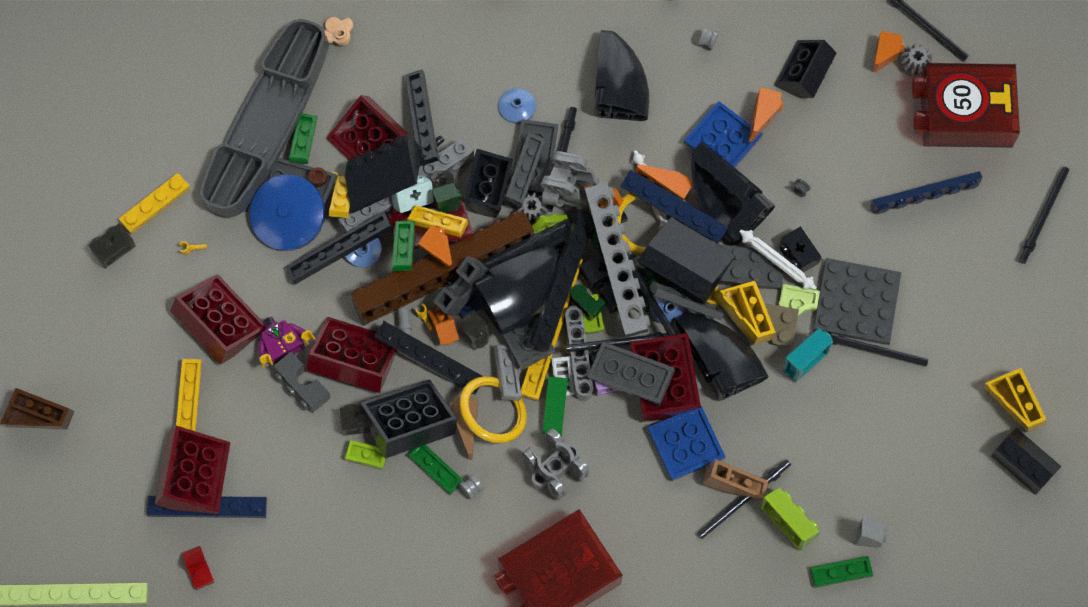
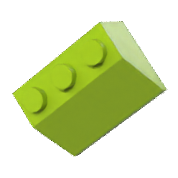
(790, 518)

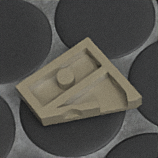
(784, 322)

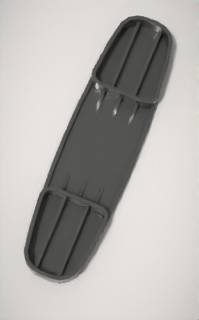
(265, 118)

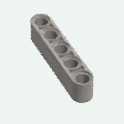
(578, 362)

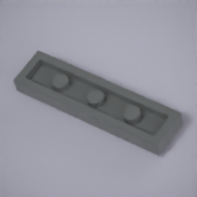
(524, 169)
(681, 299)

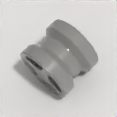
(708, 38)
(471, 486)

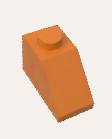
(887, 49)
(436, 245)
(443, 326)

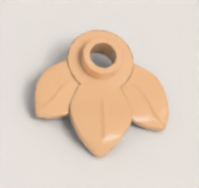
(338, 30)

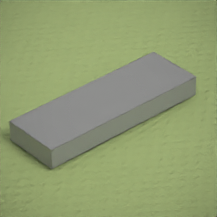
(507, 373)

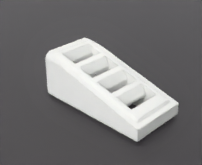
(564, 360)

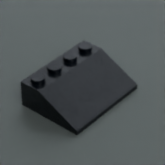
(382, 172)
(686, 260)
(408, 418)

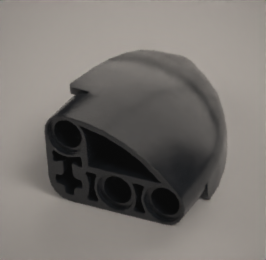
(620, 81)
(727, 193)
(517, 288)
(721, 355)

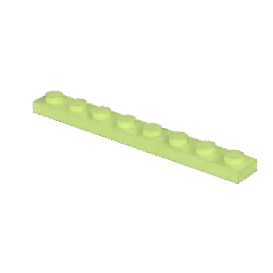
(73, 594)

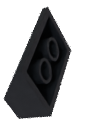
(806, 68)
(487, 182)
(1026, 460)

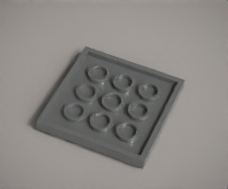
(857, 301)

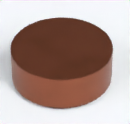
(318, 177)

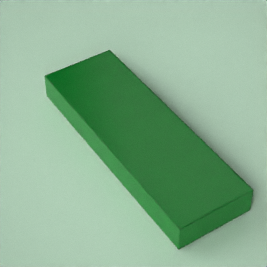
(303, 139)
(403, 246)
(555, 404)
(436, 468)
(841, 572)

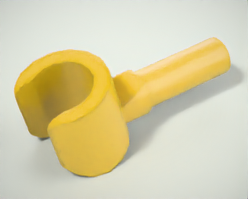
(190, 247)
(423, 315)

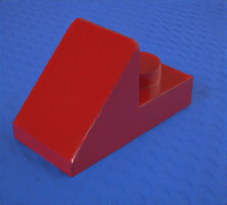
(198, 567)

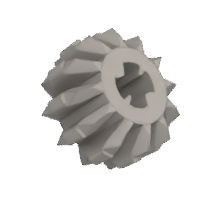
(911, 57)
(533, 201)

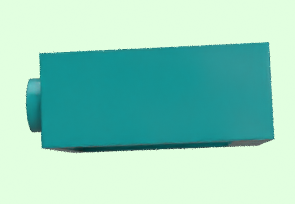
(807, 354)

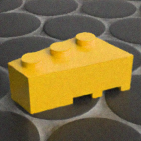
(747, 311)
(1017, 398)

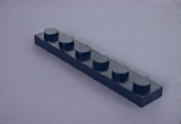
(932, 191)
(674, 207)
(229, 508)

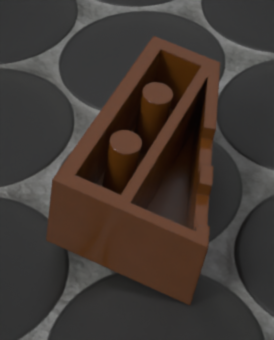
(35, 412)

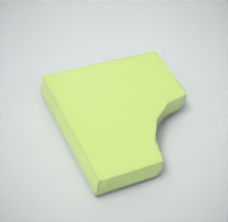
(799, 298)

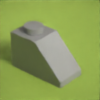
(870, 533)

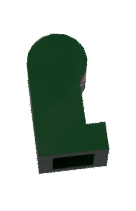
(586, 302)

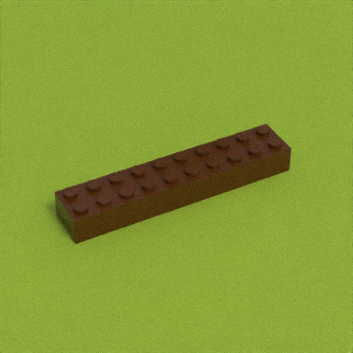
(431, 275)

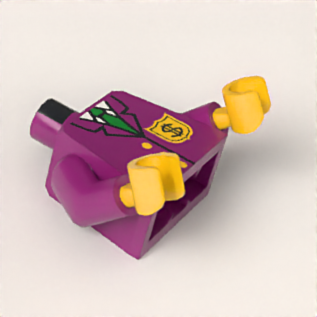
(280, 340)

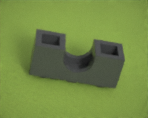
(453, 298)
(311, 395)

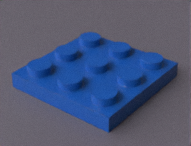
(724, 133)
(686, 443)

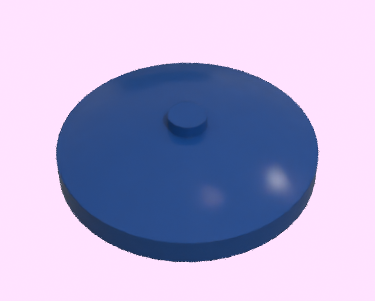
(287, 212)

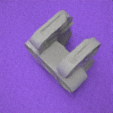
(566, 174)
(572, 464)

